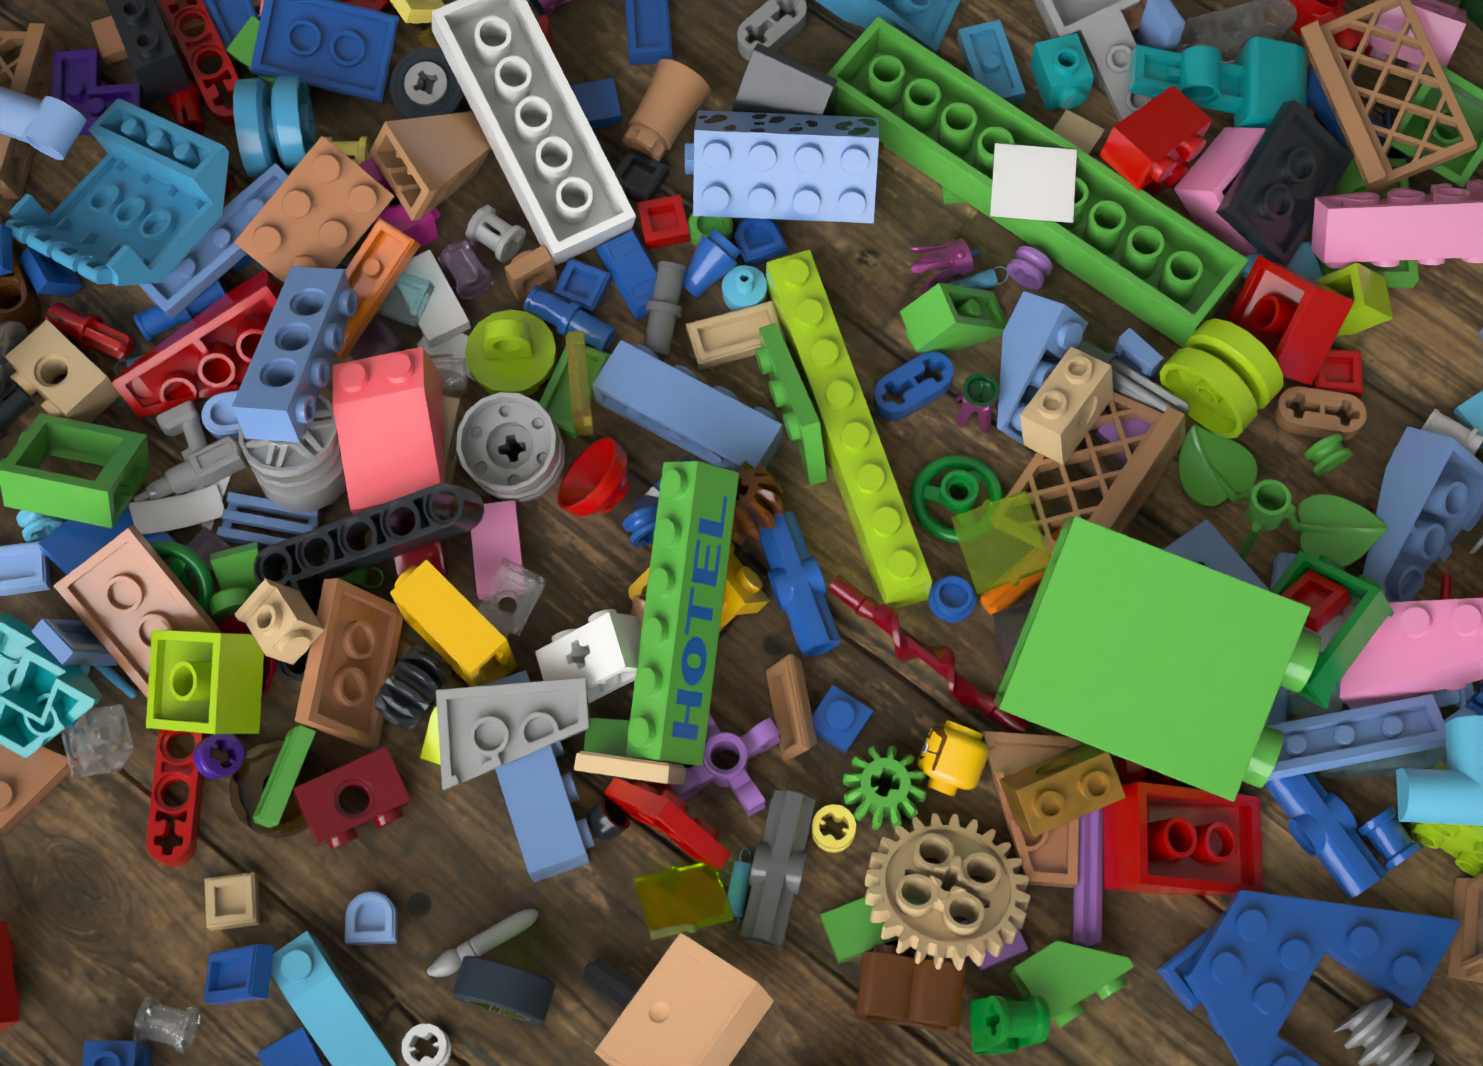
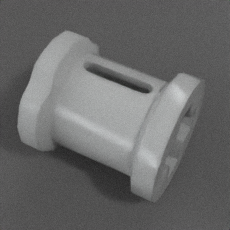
(486, 222)

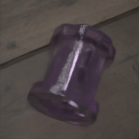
(466, 268)

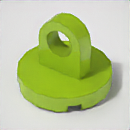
(511, 352)

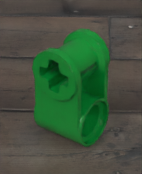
(1007, 1024)

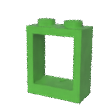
(70, 497)

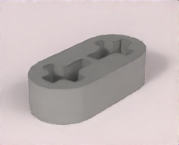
(767, 22)

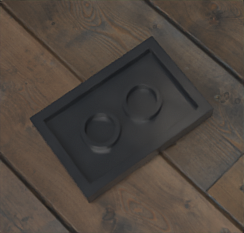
(1278, 184)

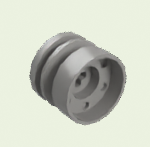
(489, 434)
(303, 473)

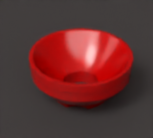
(595, 479)

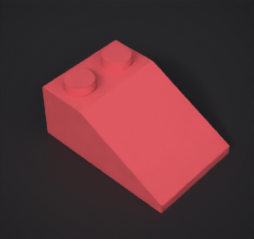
(389, 426)

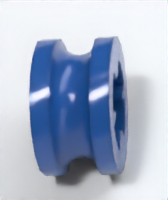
(641, 525)

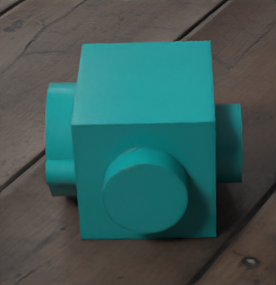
(1061, 72)

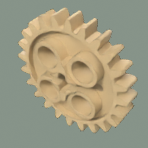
(930, 925)

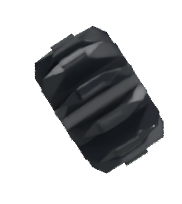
(412, 687)

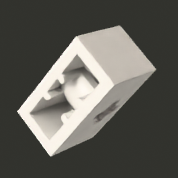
(600, 651)

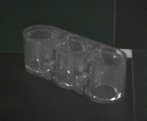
(1241, 22)

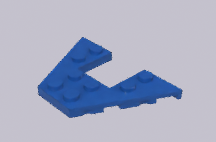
(1272, 944)

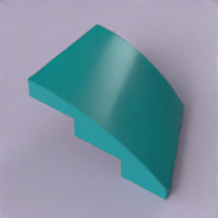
(36, 690)

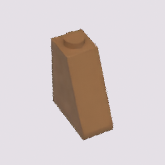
(429, 158)

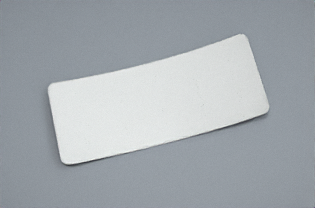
(177, 511)

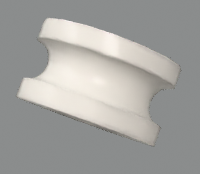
(426, 1031)

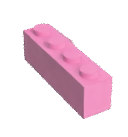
(1400, 226)

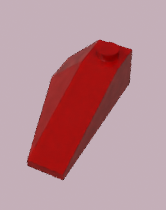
(204, 354)

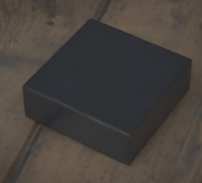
(640, 176)

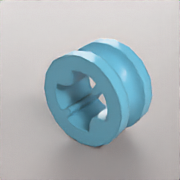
(37, 525)

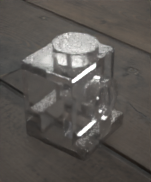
(513, 582)
(98, 742)

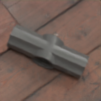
(778, 869)

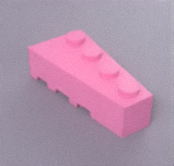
(1418, 653)

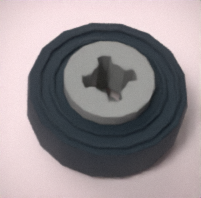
(438, 98)

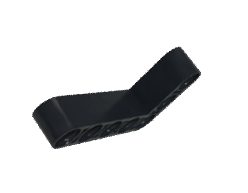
(348, 547)

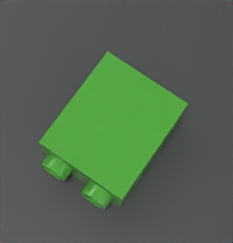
(1158, 659)

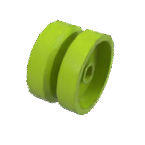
(1223, 377)

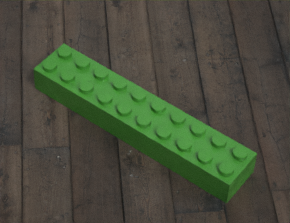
(1118, 236)

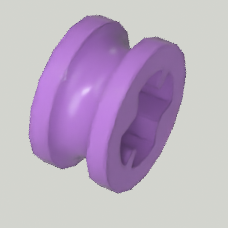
(1029, 267)

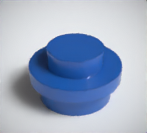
(952, 599)

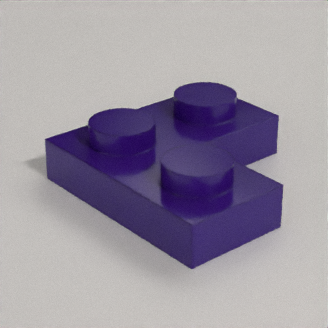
(78, 83)

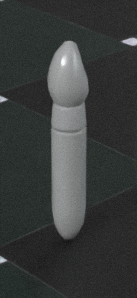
(451, 959)

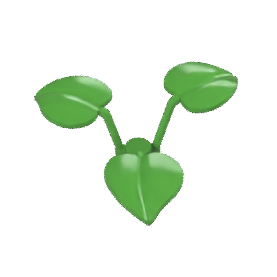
(1222, 469)

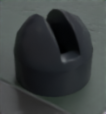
(607, 819)

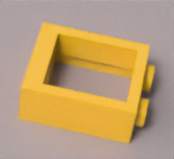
(452, 626)

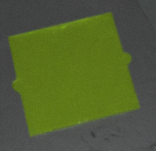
(1001, 542)
(682, 900)

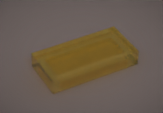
(579, 383)

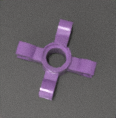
(747, 746)

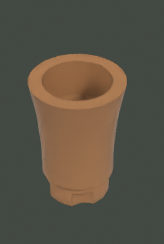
(665, 108)

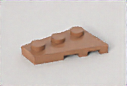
(1051, 856)

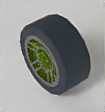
(503, 989)

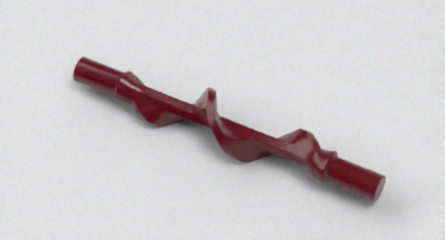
(938, 657)

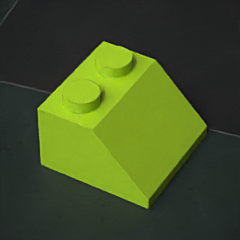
(204, 682)

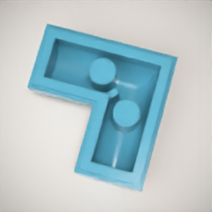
(1448, 794)

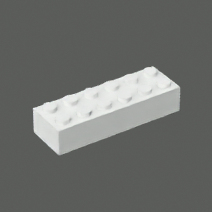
(533, 124)

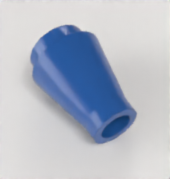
(709, 263)

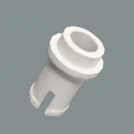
(1444, 425)

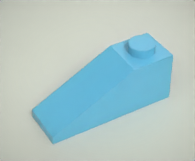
(327, 1005)

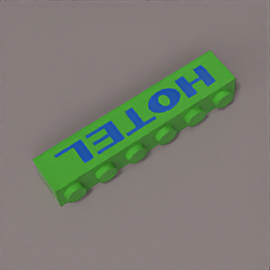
(682, 613)

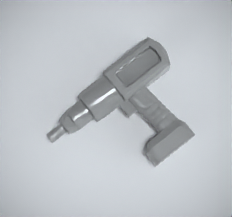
(202, 463)

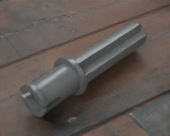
(1134, 384)

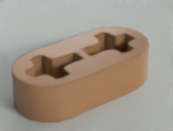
(1319, 412)

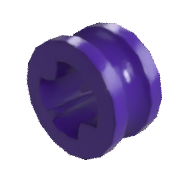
(211, 767)

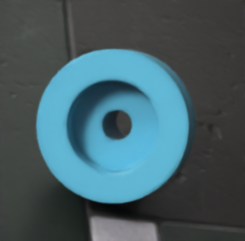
(744, 287)

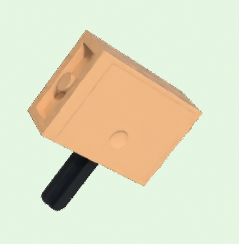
(684, 1013)

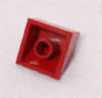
(1290, 316)

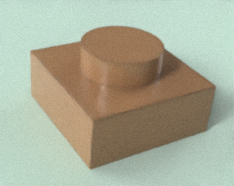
(530, 269)

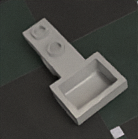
(1105, 40)

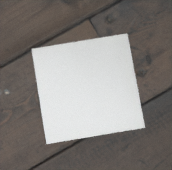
(1033, 183)

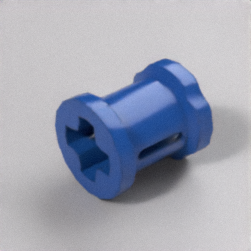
(1389, 838)

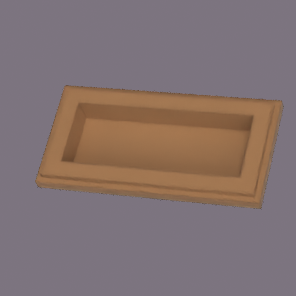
(791, 707)

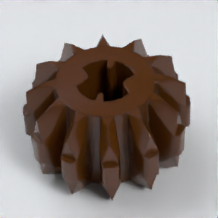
(756, 502)

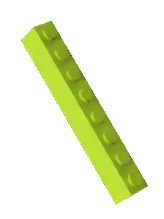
(848, 432)

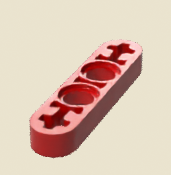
(198, 48)
(166, 772)

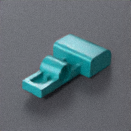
(1253, 89)

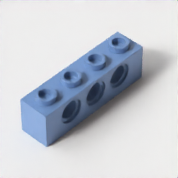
(295, 354)

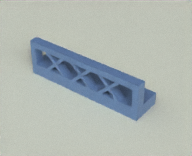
(216, 251)
(1359, 736)

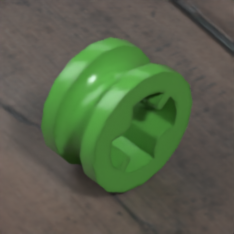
(1328, 454)

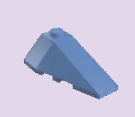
(1425, 501)

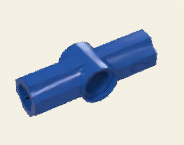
(799, 587)
(1327, 831)

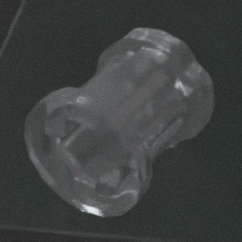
(166, 1025)

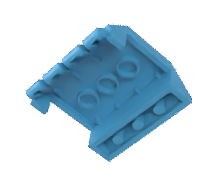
(137, 207)

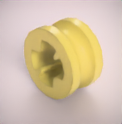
(838, 814)

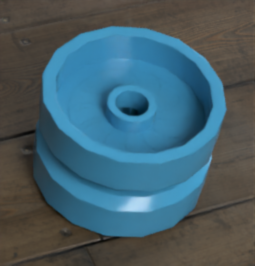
(273, 124)

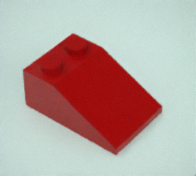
(1182, 842)

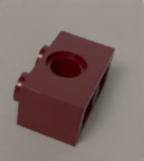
(371, 774)

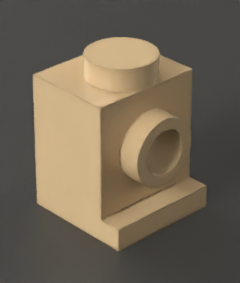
(280, 621)

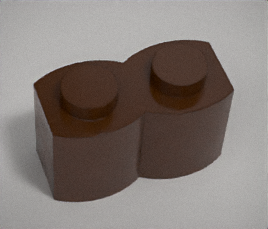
(909, 993)

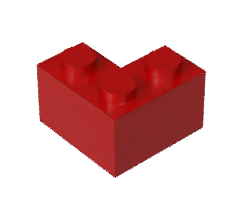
(1157, 142)

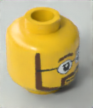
(953, 758)

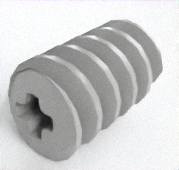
(1382, 1037)

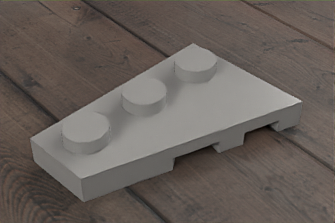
(505, 722)

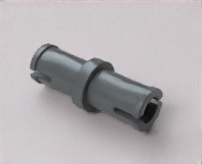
(664, 307)

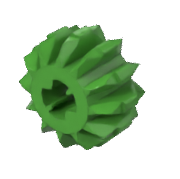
(871, 774)

